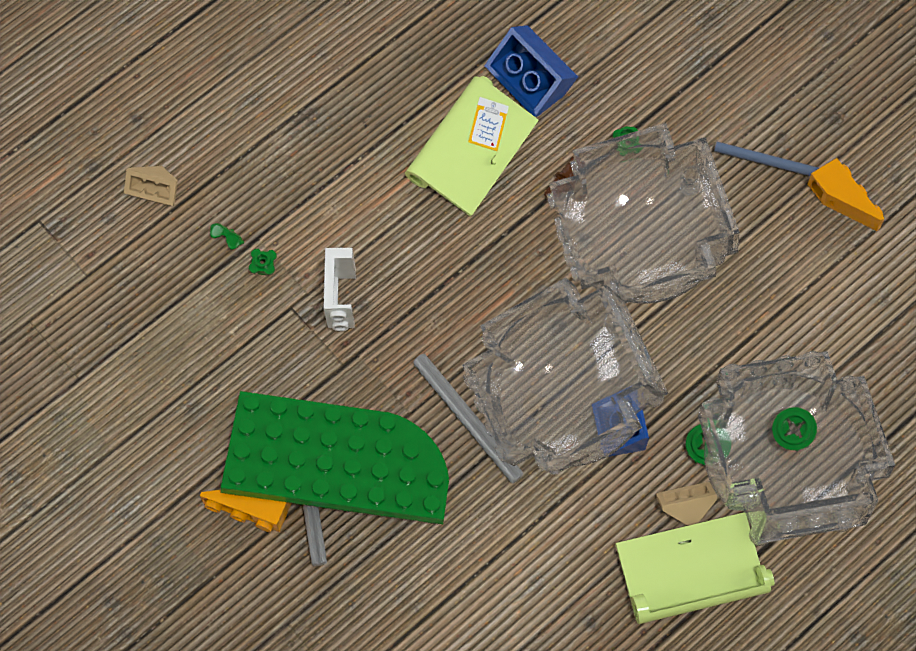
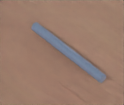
(764, 159)

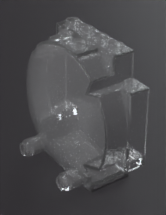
(644, 216)
(563, 378)
(790, 490)

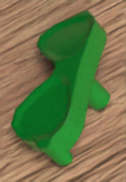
(233, 239)

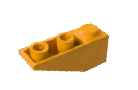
(840, 192)
(263, 512)

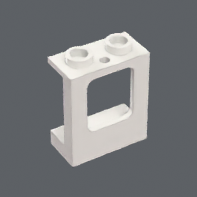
(338, 265)

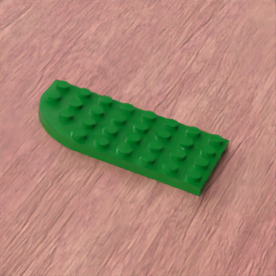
(334, 459)

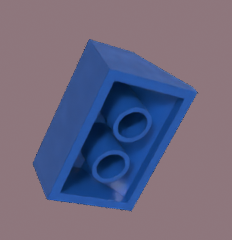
(530, 70)

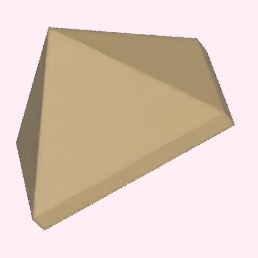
(151, 184)
(688, 503)

